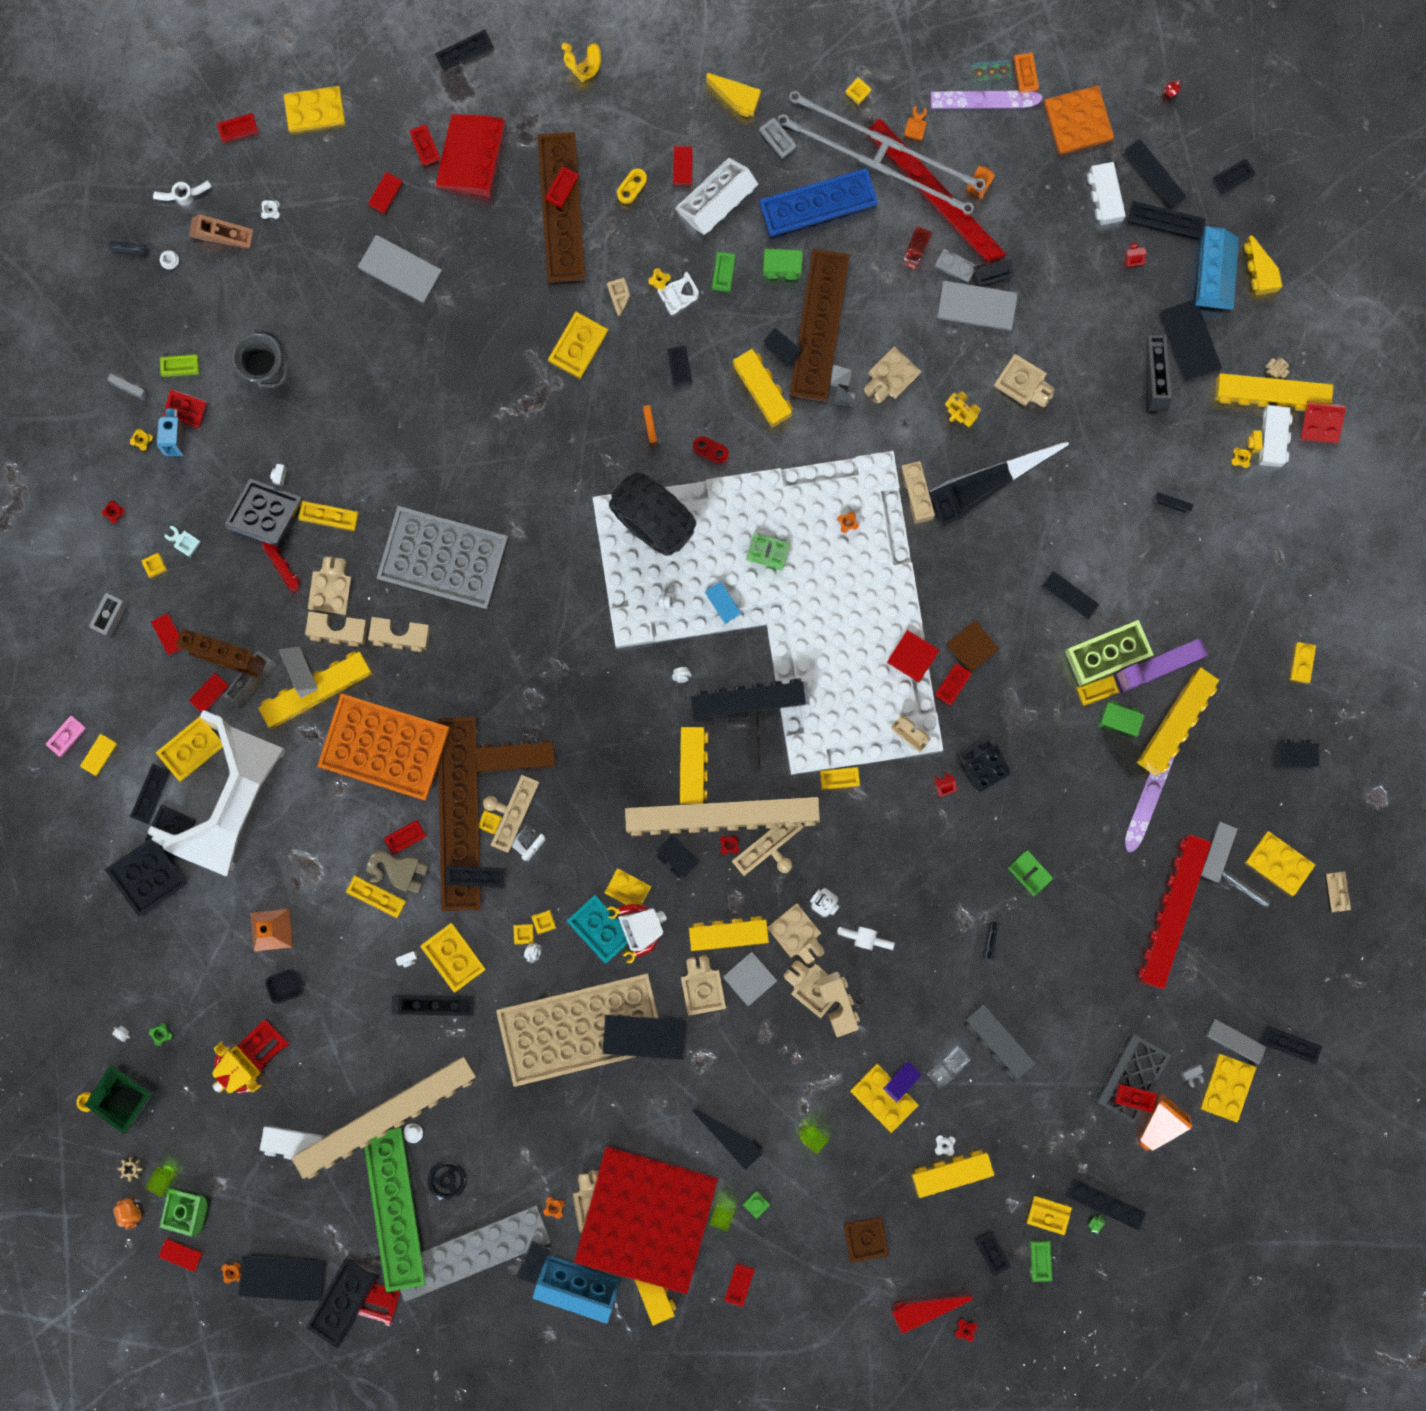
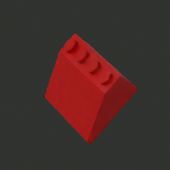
(471, 154)

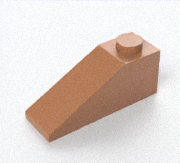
(220, 232)

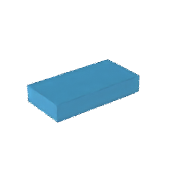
(722, 602)

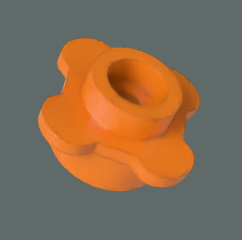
(848, 517)
(549, 1210)
(228, 1278)

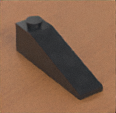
(1158, 373)
(432, 1005)
(738, 1145)

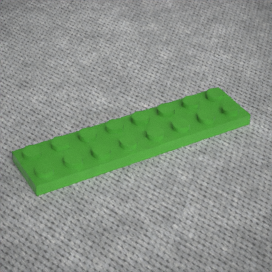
(394, 1211)

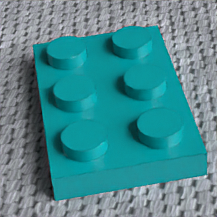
(601, 933)

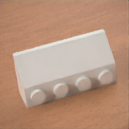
(717, 196)

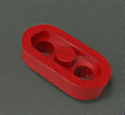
(710, 450)

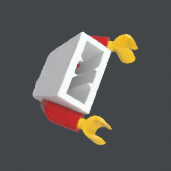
(640, 928)

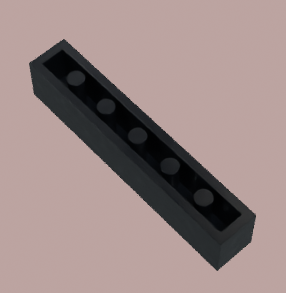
(750, 700)

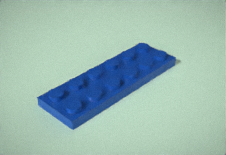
(818, 202)

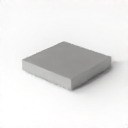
(749, 979)

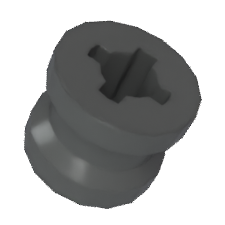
(528, 836)

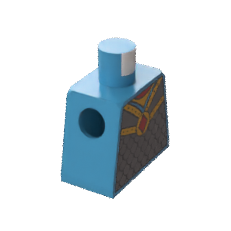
(170, 434)

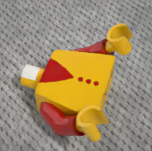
(234, 1071)

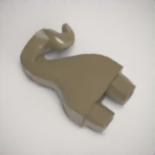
(400, 871)

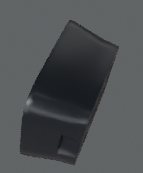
(283, 986)

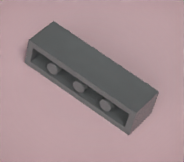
(998, 1039)

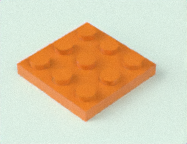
(1078, 119)

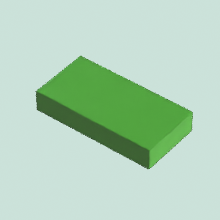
(723, 271)
(1041, 1261)

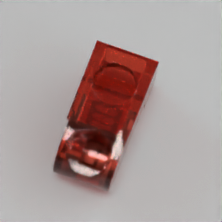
(917, 245)

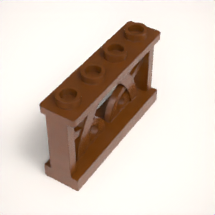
(220, 653)

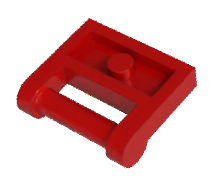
(258, 1040)
(379, 1297)

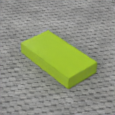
(179, 365)

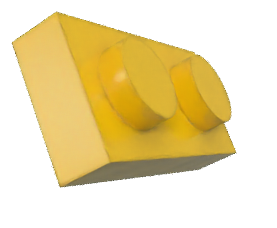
(1302, 662)

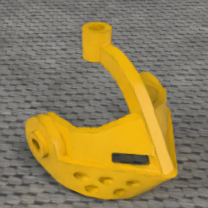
(591, 62)

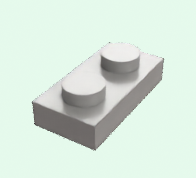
(777, 138)
(955, 265)
(121, 382)

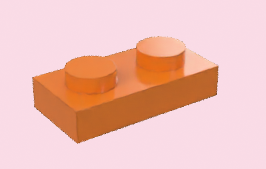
(1026, 72)

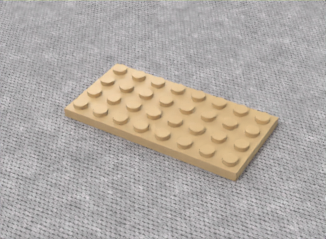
(568, 1029)

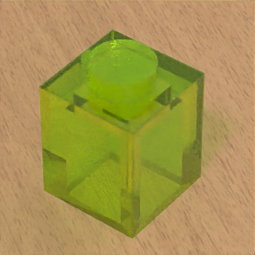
(812, 1138)
(161, 1180)
(721, 1217)

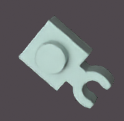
(185, 542)

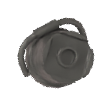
(261, 359)

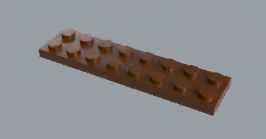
(562, 225)
(819, 325)

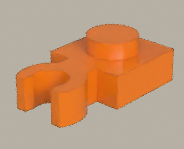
(915, 126)

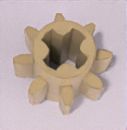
(1277, 368)
(124, 1169)

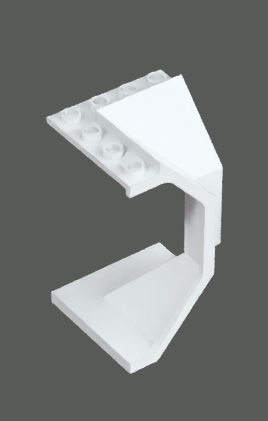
(215, 841)

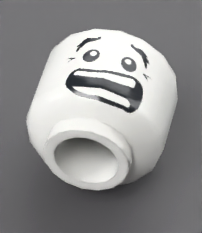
(824, 902)

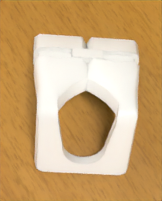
(674, 299)
(533, 848)

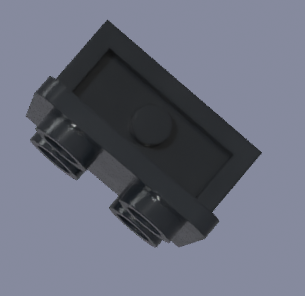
(984, 763)

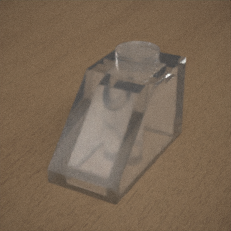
(948, 1066)

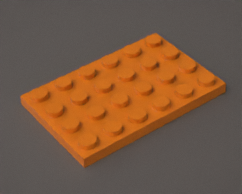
(383, 747)

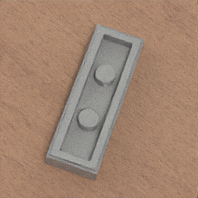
(1218, 851)

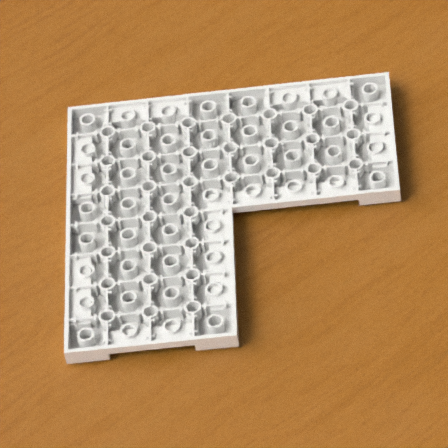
(826, 615)

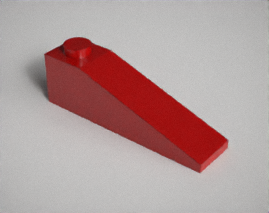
(917, 1312)

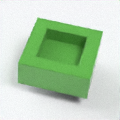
(756, 1204)

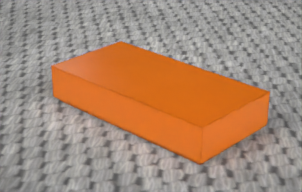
(650, 425)

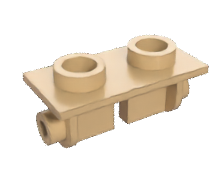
(903, 728)
(1338, 891)

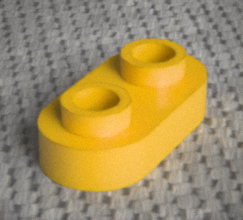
(631, 186)

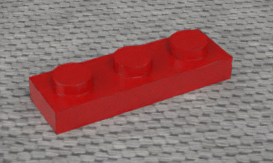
(282, 567)

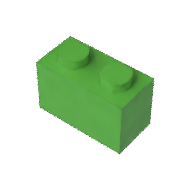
(782, 263)
(1121, 719)

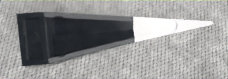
(963, 493)

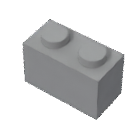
(108, 615)

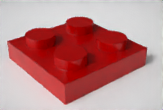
(1322, 422)

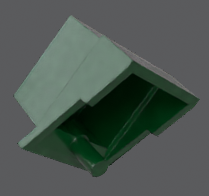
(118, 1100)

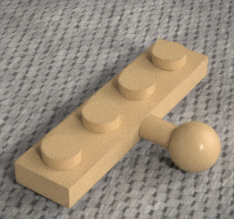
(513, 814)
(767, 846)

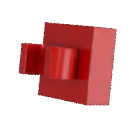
(1135, 256)
(946, 785)

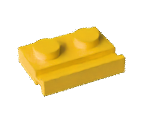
(627, 888)
(1049, 1215)

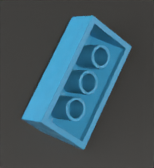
(1217, 268)
(577, 1289)

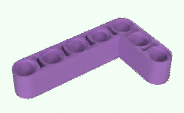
(1161, 665)

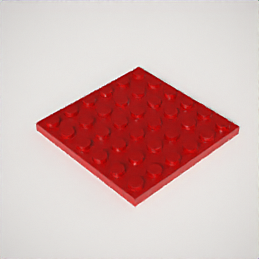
(645, 1220)

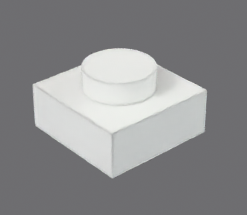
(278, 475)
(407, 959)

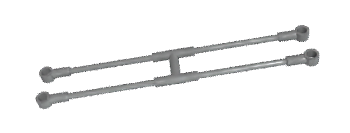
(886, 142)

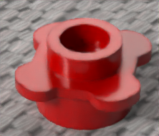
(1172, 88)
(107, 511)
(734, 847)
(966, 1325)

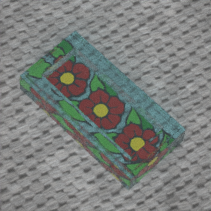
(991, 71)

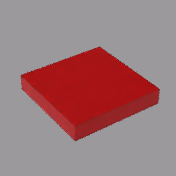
(913, 656)

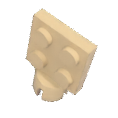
(891, 376)
(1025, 382)
(330, 587)
(797, 935)
(702, 987)
(806, 987)
(583, 1196)

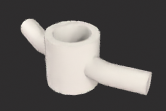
(177, 188)
(865, 938)

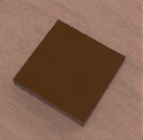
(972, 646)
(866, 1239)

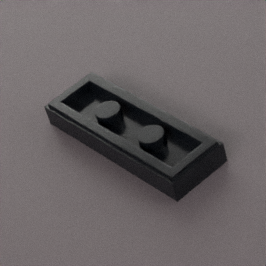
(464, 50)
(1070, 595)
(150, 793)
(475, 876)
(1291, 1044)

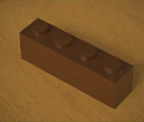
(515, 757)

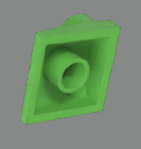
(184, 1212)

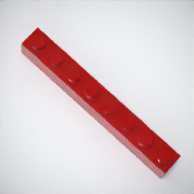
(1174, 911)

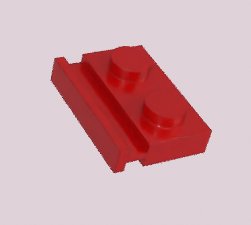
(189, 408)

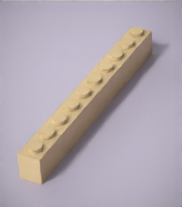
(722, 815)
(379, 1119)

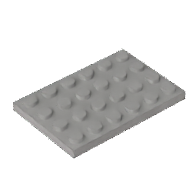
(442, 557)

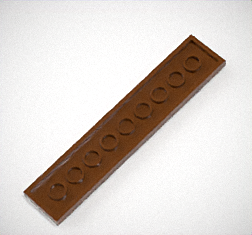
(459, 811)

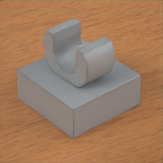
(1191, 1073)

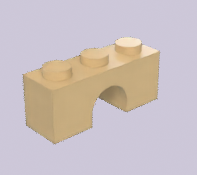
(918, 492)
(352, 633)
(416, 637)
(843, 1018)

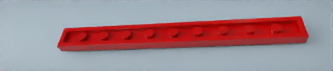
(964, 224)

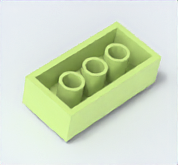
(1109, 653)

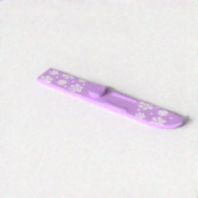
(983, 99)
(1145, 809)

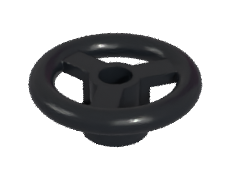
(454, 1192)

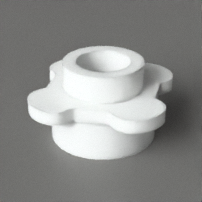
(266, 205)
(532, 952)
(941, 1141)

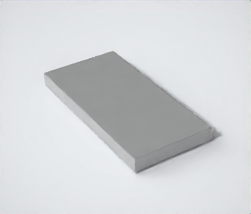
(400, 269)
(977, 305)

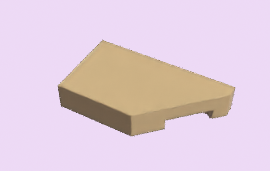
(619, 293)

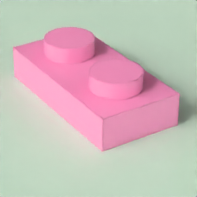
(66, 736)

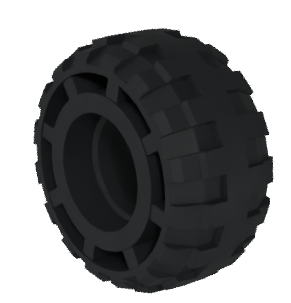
(652, 513)

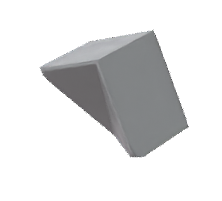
(840, 377)

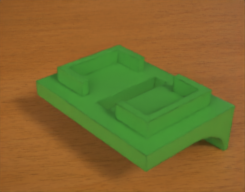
(777, 553)
(1024, 865)

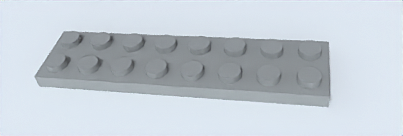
(479, 1250)

